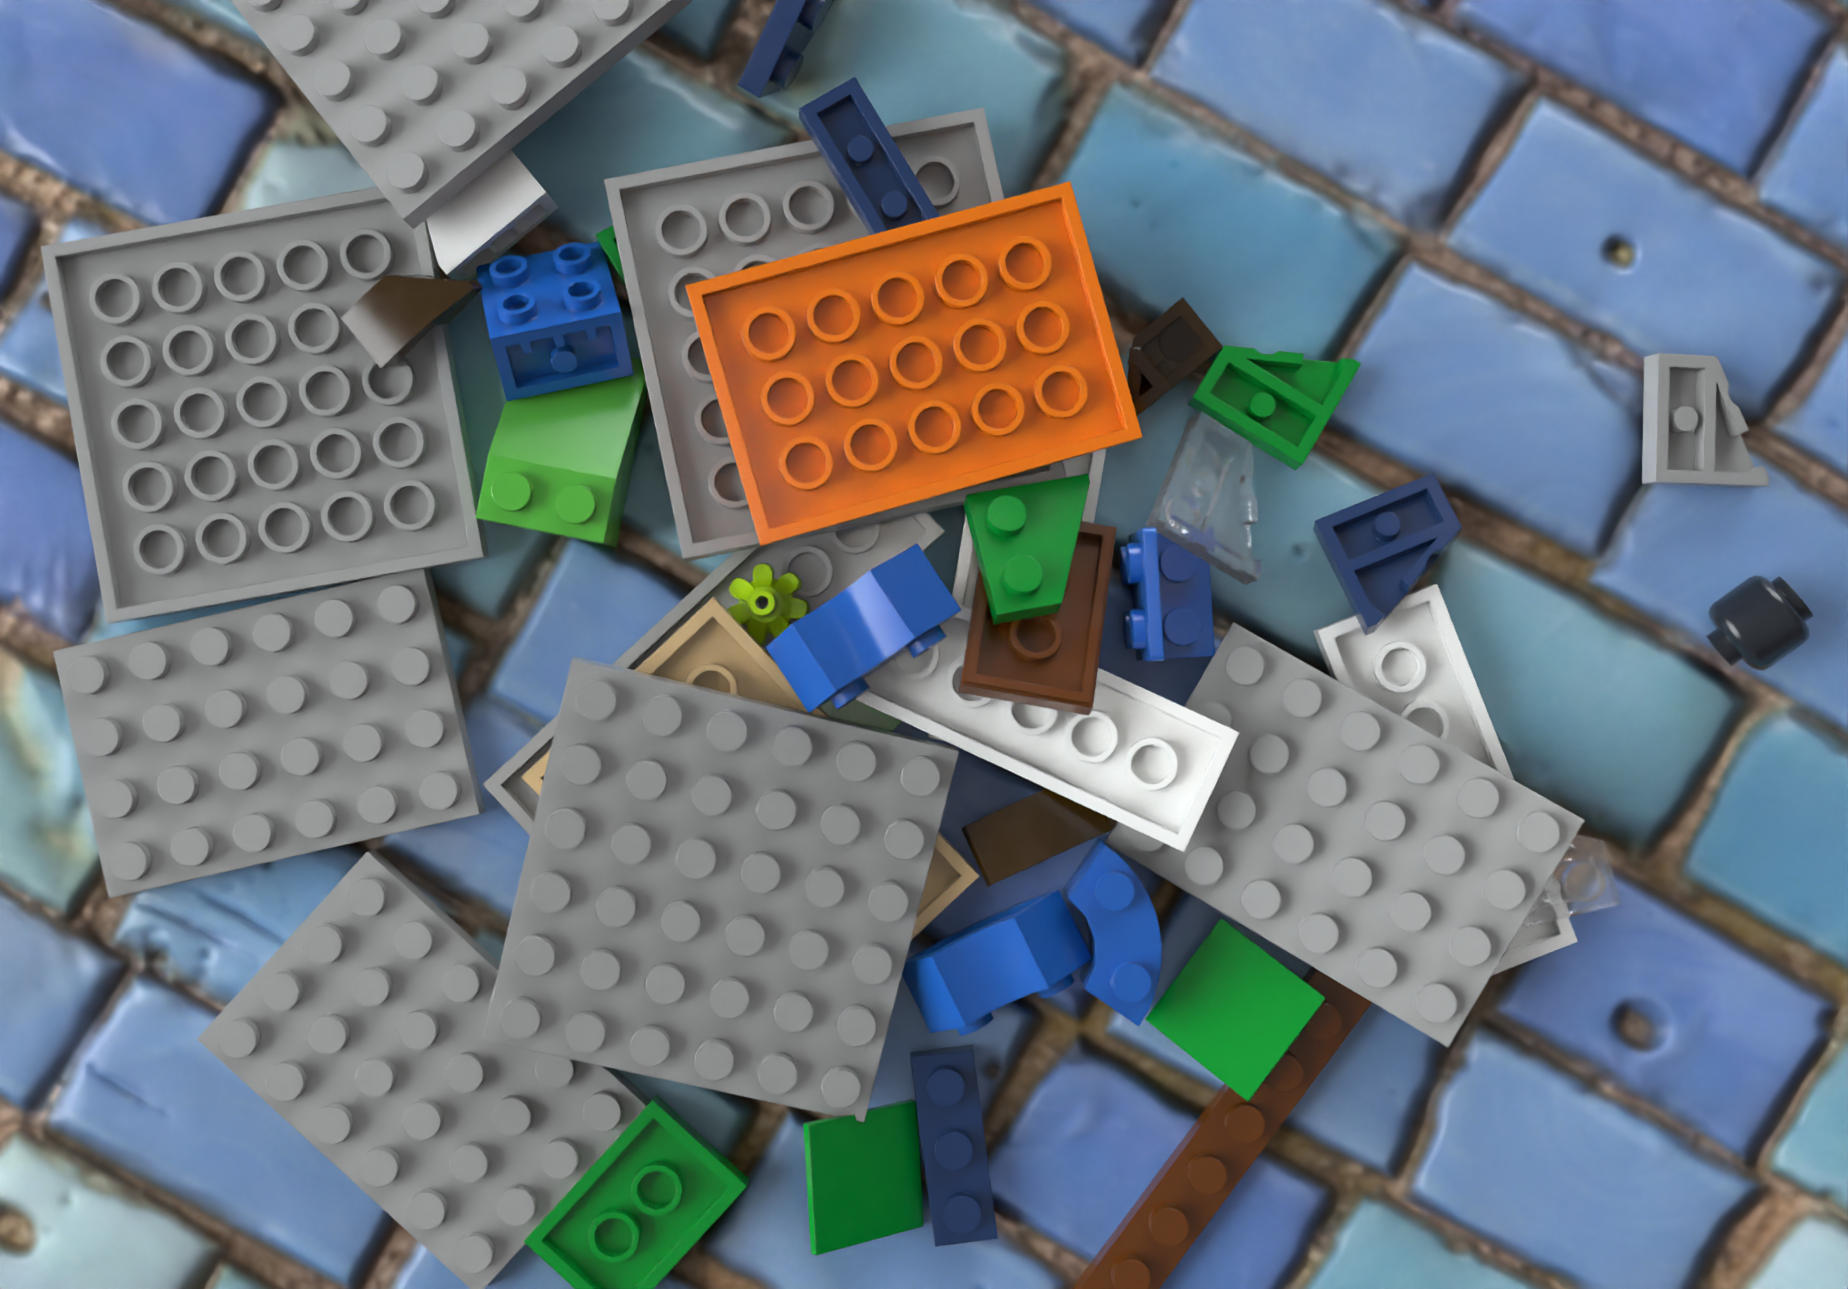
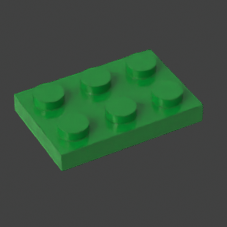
(638, 1205)

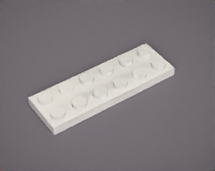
(1423, 676)
(1126, 759)

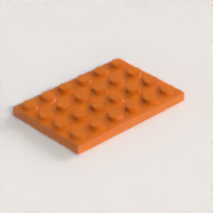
(914, 362)

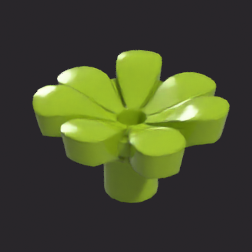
(781, 602)

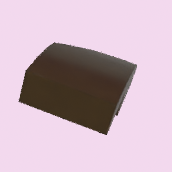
(403, 310)
(1168, 354)

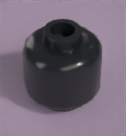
(1759, 622)

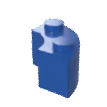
(864, 629)
(1121, 932)
(995, 963)

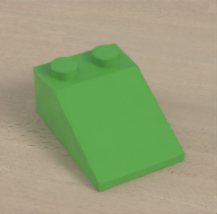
(566, 460)

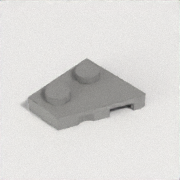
(1693, 426)

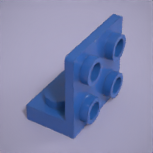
(554, 320)
(1169, 599)

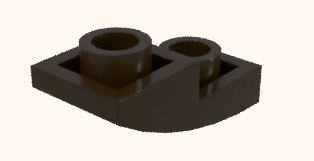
(1030, 833)

